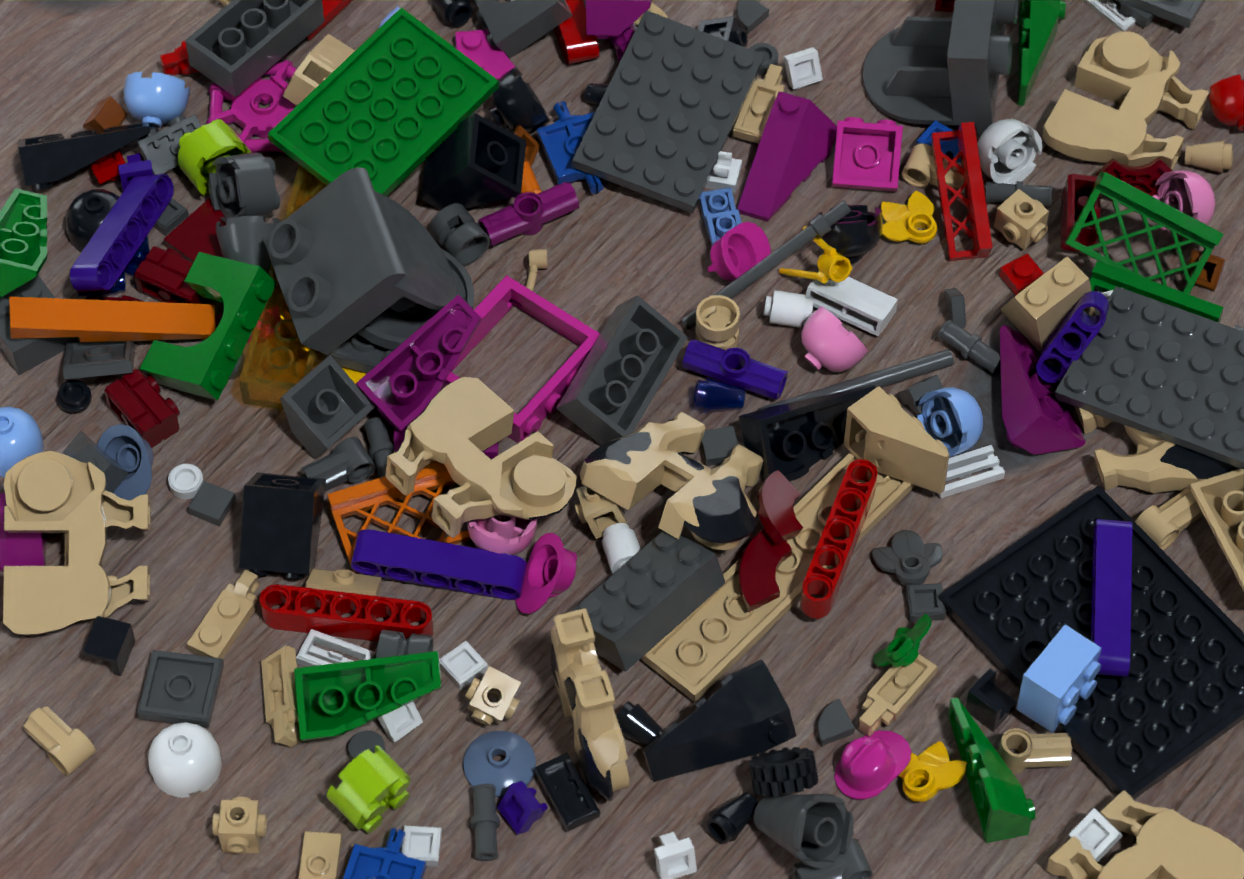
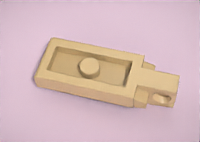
(758, 105)
(226, 618)
(894, 693)
(281, 696)

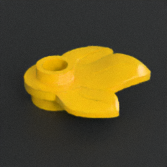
(905, 220)
(933, 771)

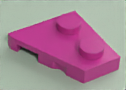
(478, 49)

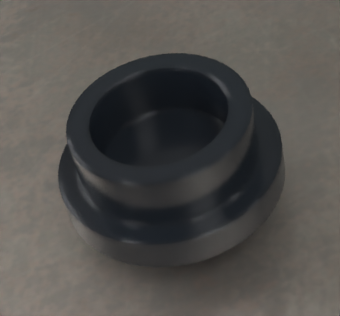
(74, 396)

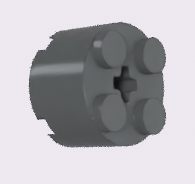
(244, 186)

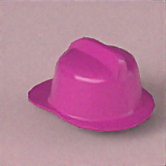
(738, 251)
(547, 573)
(871, 764)

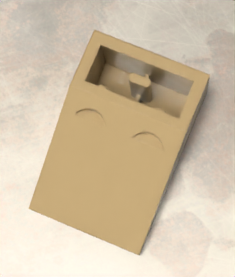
(316, 68)
(895, 441)

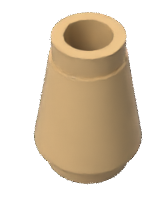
(1210, 156)

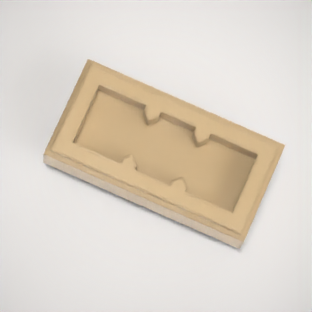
(344, 581)
(320, 855)

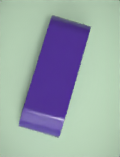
(1075, 322)

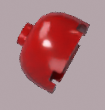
(1228, 101)

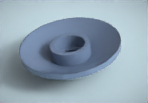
(516, 767)

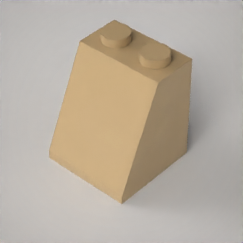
(1047, 302)

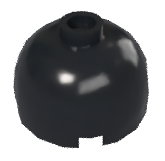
(517, 103)
(87, 214)
(855, 232)

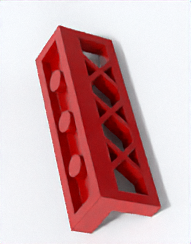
(974, 191)

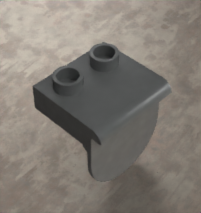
(943, 65)
(352, 259)

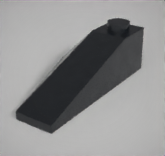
(54, 157)
(732, 724)

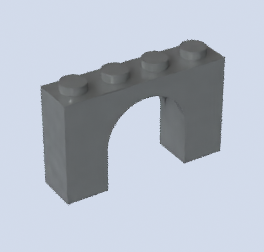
(520, 22)

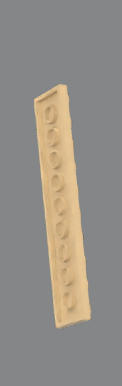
(723, 628)

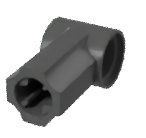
(346, 463)
(848, 866)

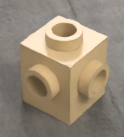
(1022, 219)
(597, 511)
(494, 684)
(240, 825)

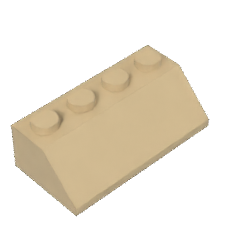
(1223, 507)

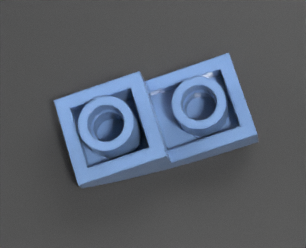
(719, 212)

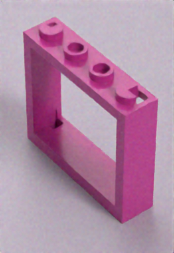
(493, 309)

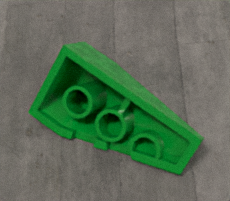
(22, 239)
(356, 692)
(993, 787)

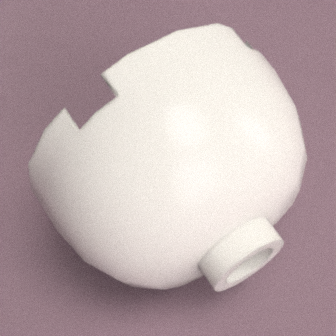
(1008, 150)
(184, 759)

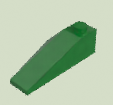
(1036, 33)

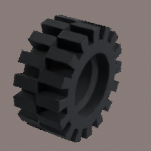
(783, 771)

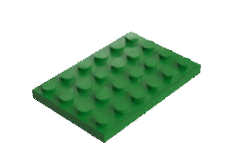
(385, 106)

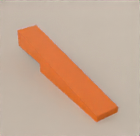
(109, 319)

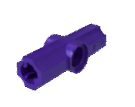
(718, 364)

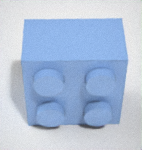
(1059, 679)

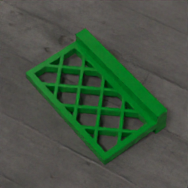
(1149, 208)
(1108, 277)

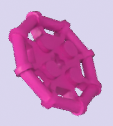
(246, 110)

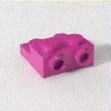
(867, 155)

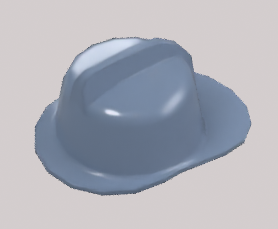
(133, 455)

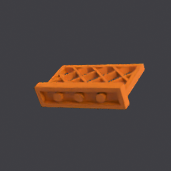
(380, 492)

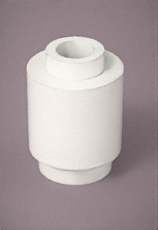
(788, 308)
(619, 545)

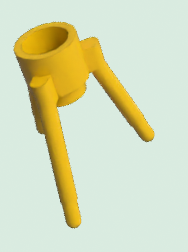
(830, 265)

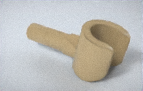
(537, 260)

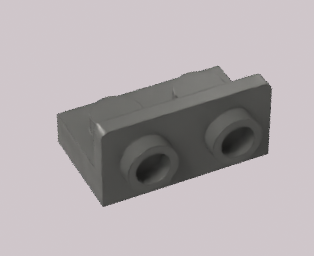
(164, 146)

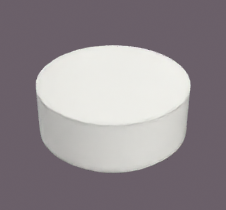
(185, 481)

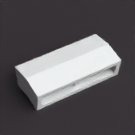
(854, 303)

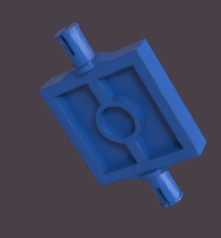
(561, 143)
(384, 862)

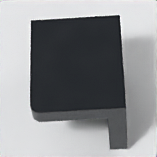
(110, 642)
(988, 702)

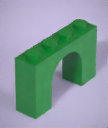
(208, 365)

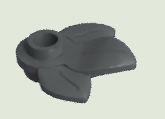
(908, 557)

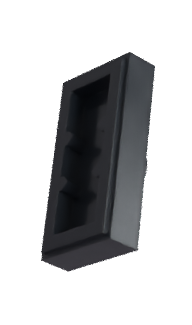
(567, 792)

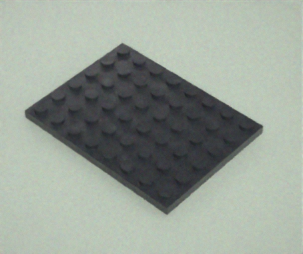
(1183, 652)

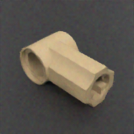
(921, 169)
(1167, 521)
(64, 746)
(1034, 750)

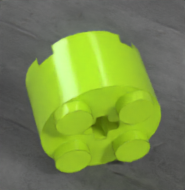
(205, 145)
(370, 788)

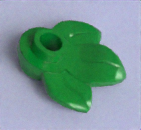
(905, 646)

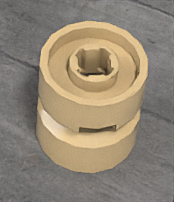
(718, 322)

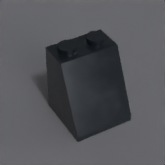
(474, 165)
(281, 524)

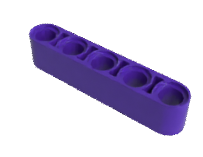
(121, 233)
(438, 564)
(1112, 595)

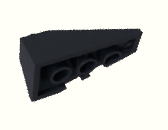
(798, 432)

